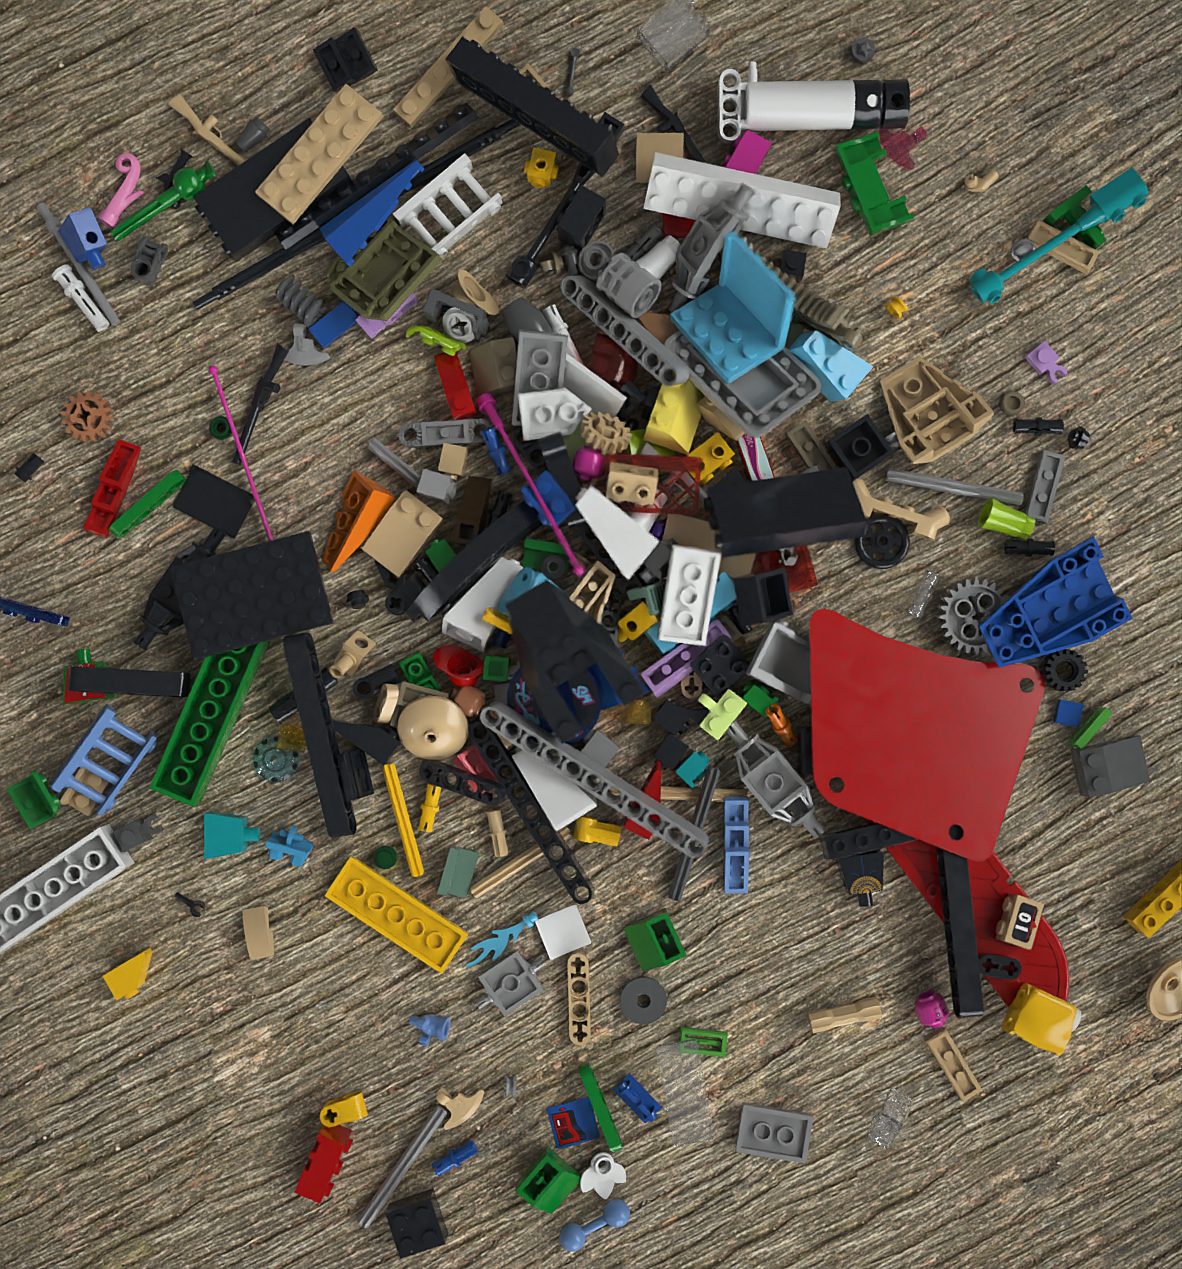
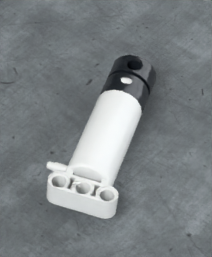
(810, 104)

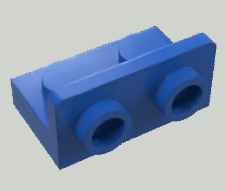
(554, 497)

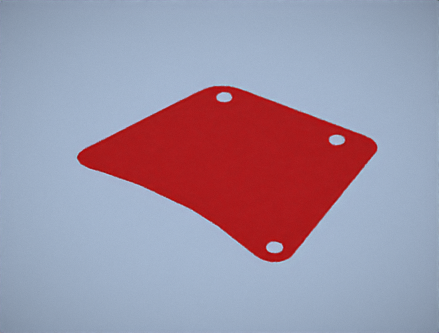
(917, 733)

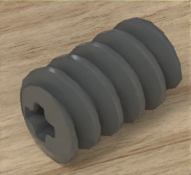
(299, 301)

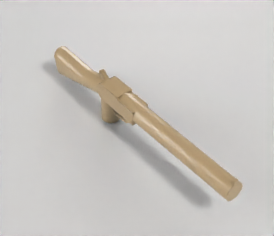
(203, 130)

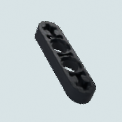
(461, 785)

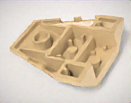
(931, 410)

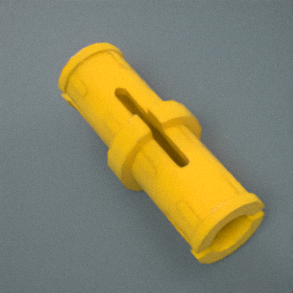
(429, 808)

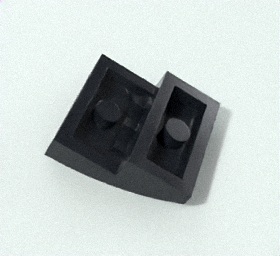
(345, 59)

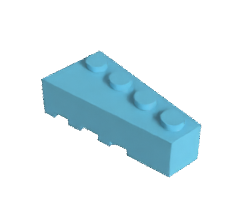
(722, 600)

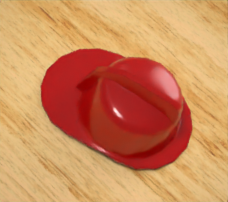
(459, 665)

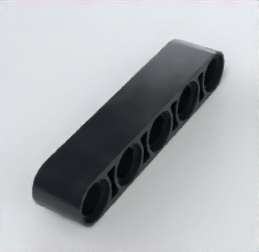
(128, 681)

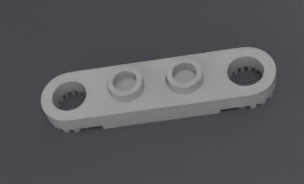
(439, 432)

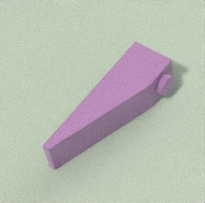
(676, 664)

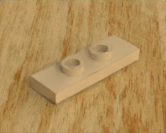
(1070, 251)

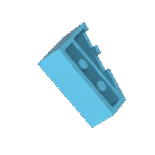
(831, 363)

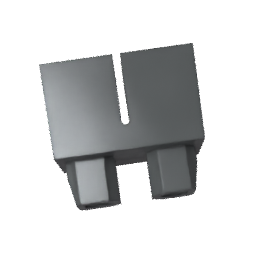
(658, 562)

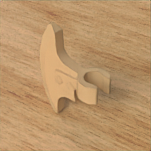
(459, 1105)

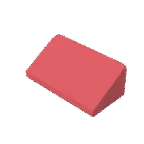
(473, 762)

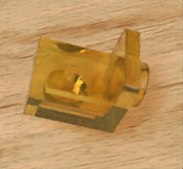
(291, 738)

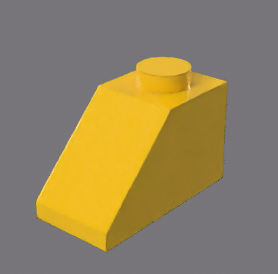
(129, 976)

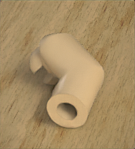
(976, 184)

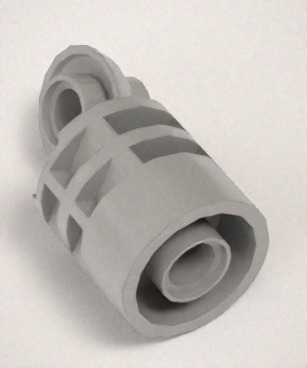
(620, 278)

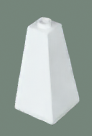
(619, 534)
(465, 619)
(557, 795)

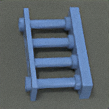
(92, 739)

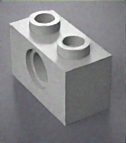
(436, 487)

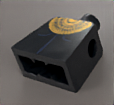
(862, 875)

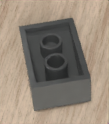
(1110, 766)

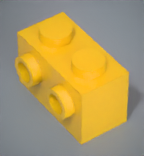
(714, 455)

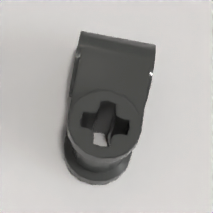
(149, 256)

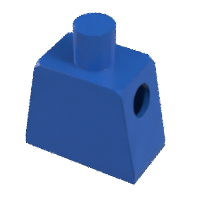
(84, 237)

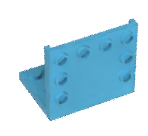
(741, 317)

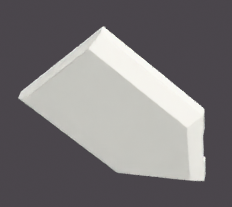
(550, 412)

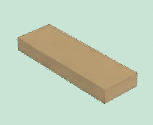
(953, 1064)

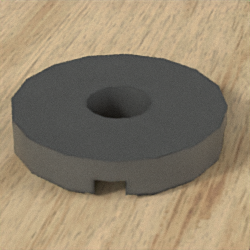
(636, 1012)

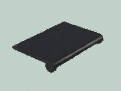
(214, 501)

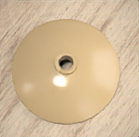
(436, 717)
(1165, 991)

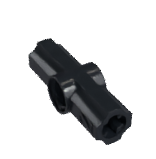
(287, 706)

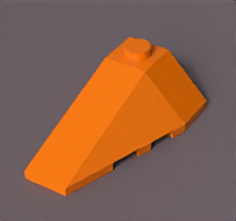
(360, 515)

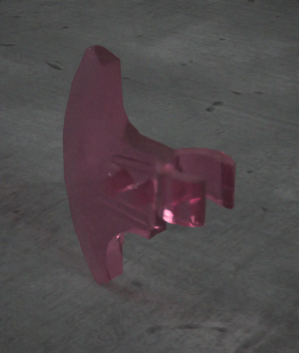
(900, 144)

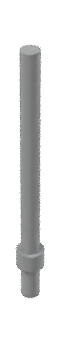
(53, 225)

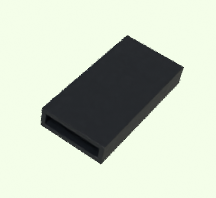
(238, 212)
(784, 512)

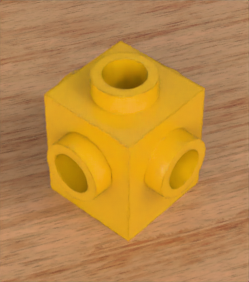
(541, 168)

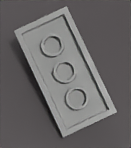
(539, 365)

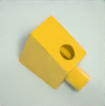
(636, 622)

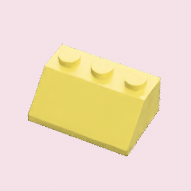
(675, 417)

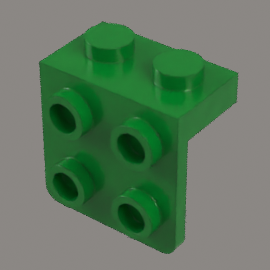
(34, 800)

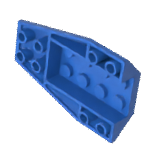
(1056, 608)

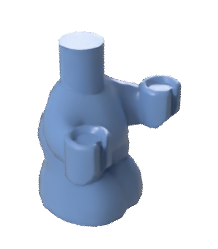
(431, 1025)

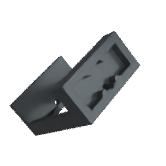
(441, 302)

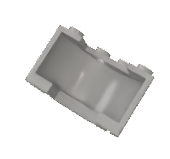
(783, 661)

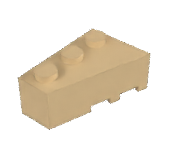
(592, 589)

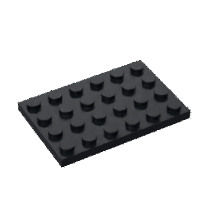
(252, 595)

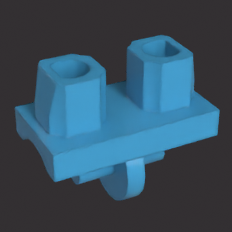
(289, 843)

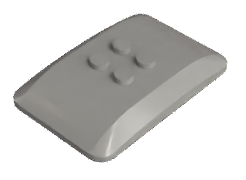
(758, 397)

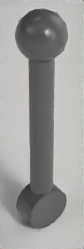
(575, 53)

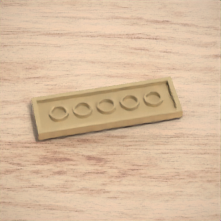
(319, 153)

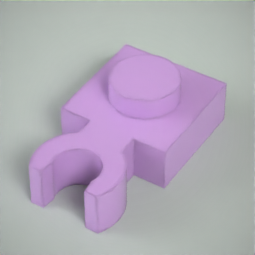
(1044, 359)

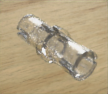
(923, 594)

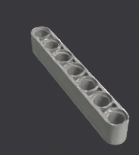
(633, 334)

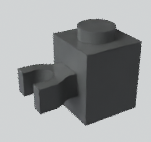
(136, 833)

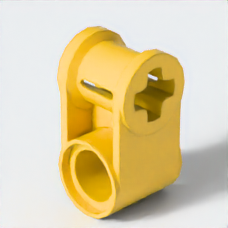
(348, 1109)

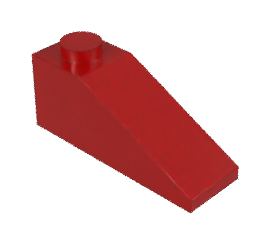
(455, 386)
(652, 788)

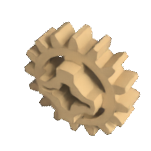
(605, 432)

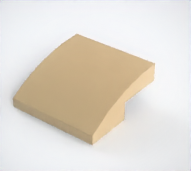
(648, 144)

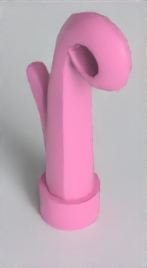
(124, 195)

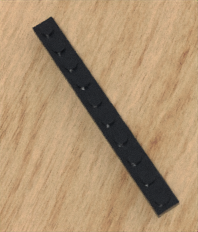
(379, 173)

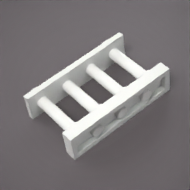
(443, 185)

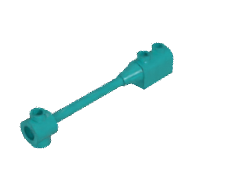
(1105, 204)

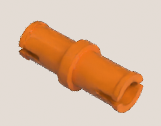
(781, 725)

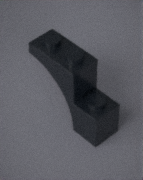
(675, 717)

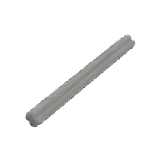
(953, 486)
(402, 1166)

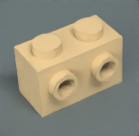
(631, 483)

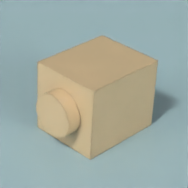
(453, 460)

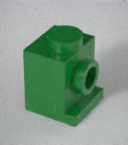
(757, 698)

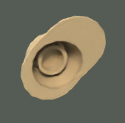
(471, 292)

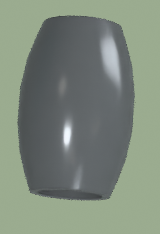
(524, 316)

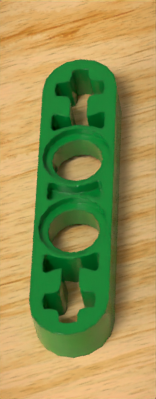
(147, 504)
(600, 1107)

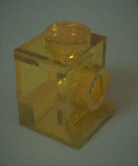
(638, 712)

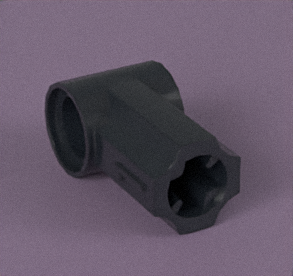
(376, 680)

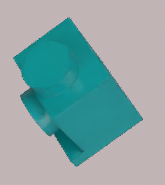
(693, 767)

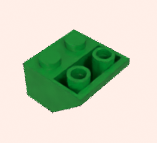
(654, 940)
(547, 1181)

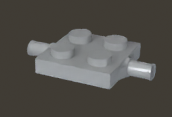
(510, 982)

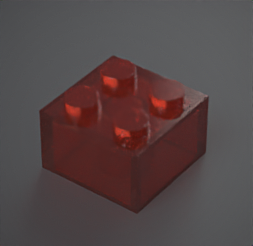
(799, 575)

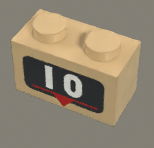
(1019, 921)

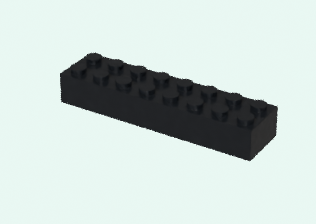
(533, 106)

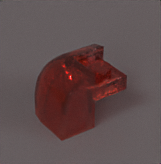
(612, 362)

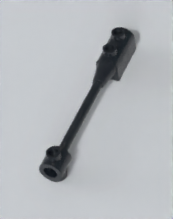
(524, 266)

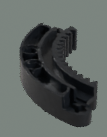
(474, 561)

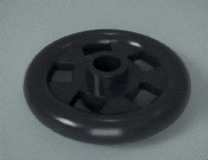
(889, 559)

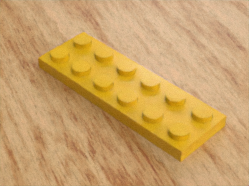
(396, 914)

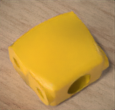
(1040, 1019)

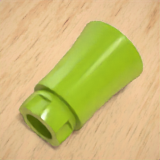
(1005, 519)

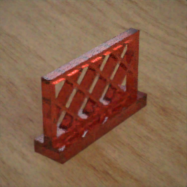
(665, 463)

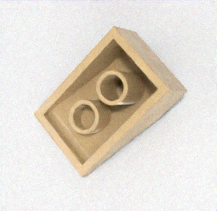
(402, 533)

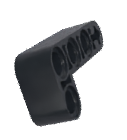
(561, 469)

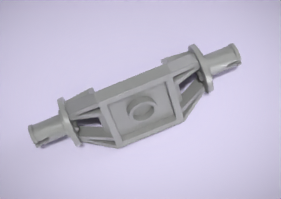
(704, 243)
(774, 780)

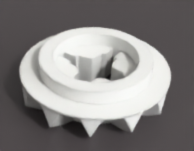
(457, 332)

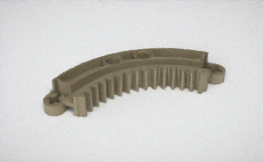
(814, 311)

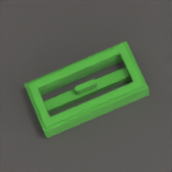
(1090, 727)
(705, 1032)

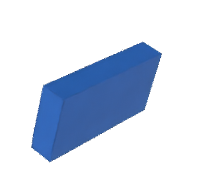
(334, 324)

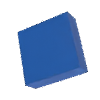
(1068, 713)

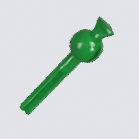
(186, 184)

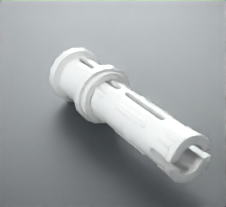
(76, 287)

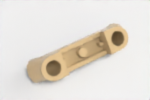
(923, 525)

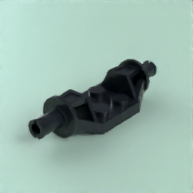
(163, 598)

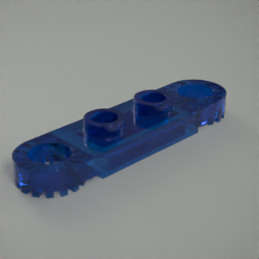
(32, 613)

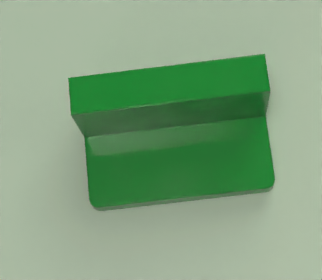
(537, 551)

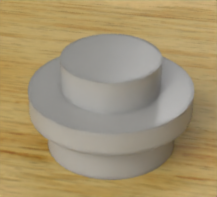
(1022, 248)

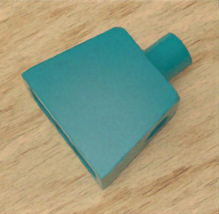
(227, 834)

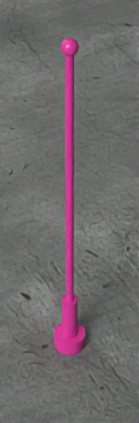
(213, 370)
(487, 404)

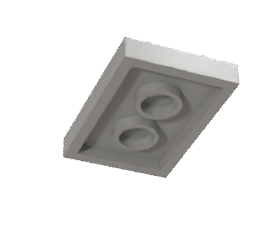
(774, 1132)

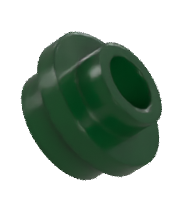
(214, 425)

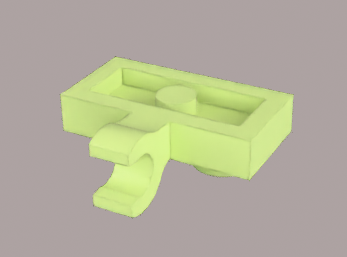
(721, 713)

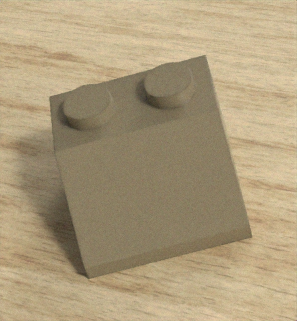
(494, 366)

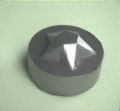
(862, 50)

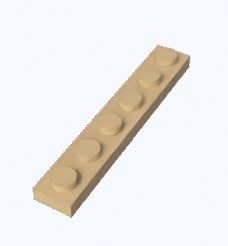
(439, 75)

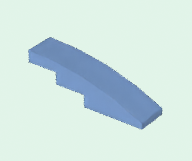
(736, 844)

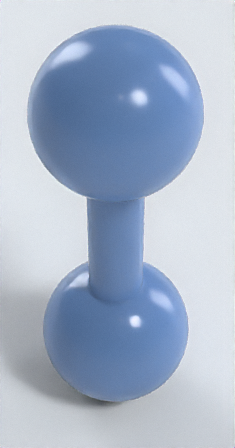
(573, 1235)

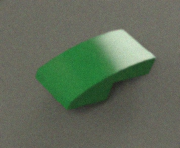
(418, 671)

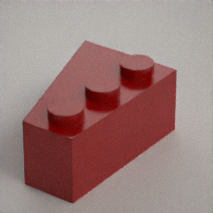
(324, 1162)

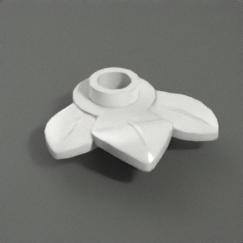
(603, 1177)

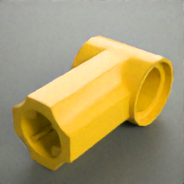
(590, 829)

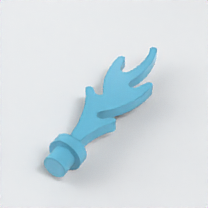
(499, 943)

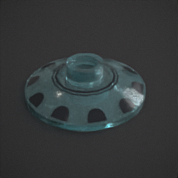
(284, 769)

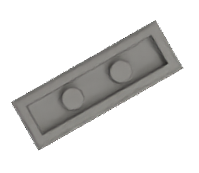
(1044, 485)

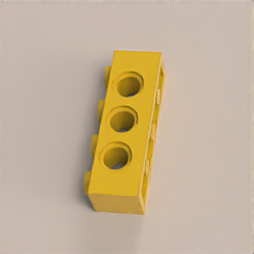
(1157, 904)

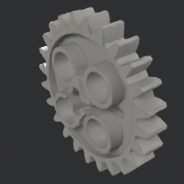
(955, 622)

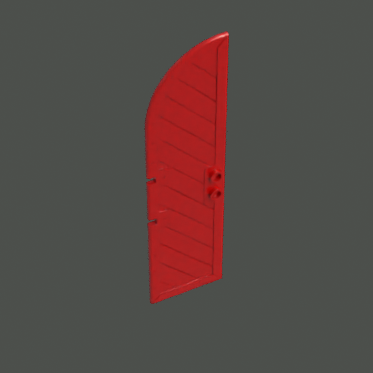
(1041, 967)

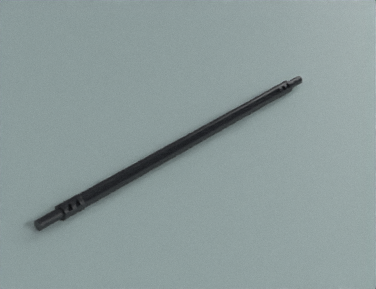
(281, 256)

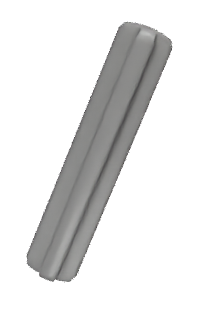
(394, 462)

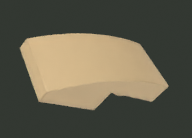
(257, 933)

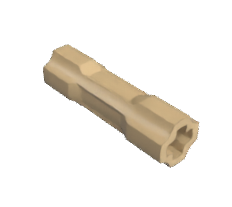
(862, 1010)

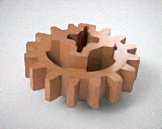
(79, 410)

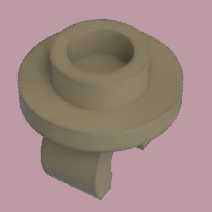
(554, 264)

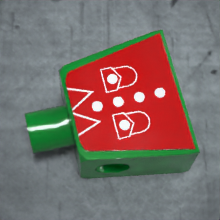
(83, 659)

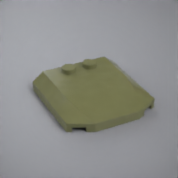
(382, 272)

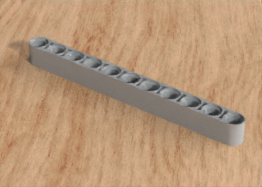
(599, 789)

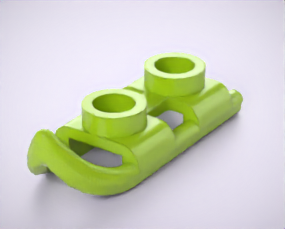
(432, 336)

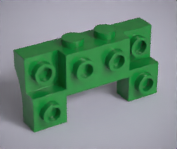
(866, 187)

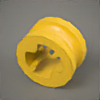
(896, 307)

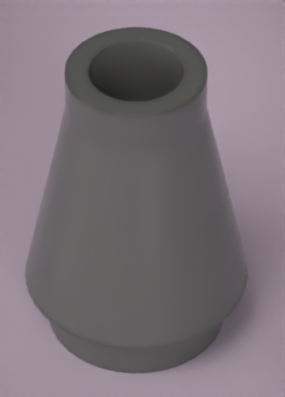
(252, 134)

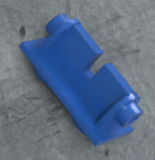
(637, 1098)

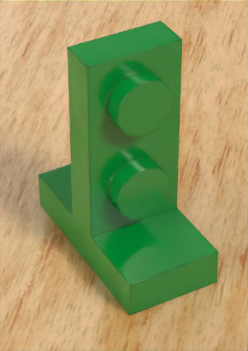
(1071, 212)

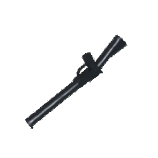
(672, 122)
(262, 395)

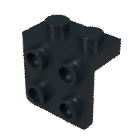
(720, 665)

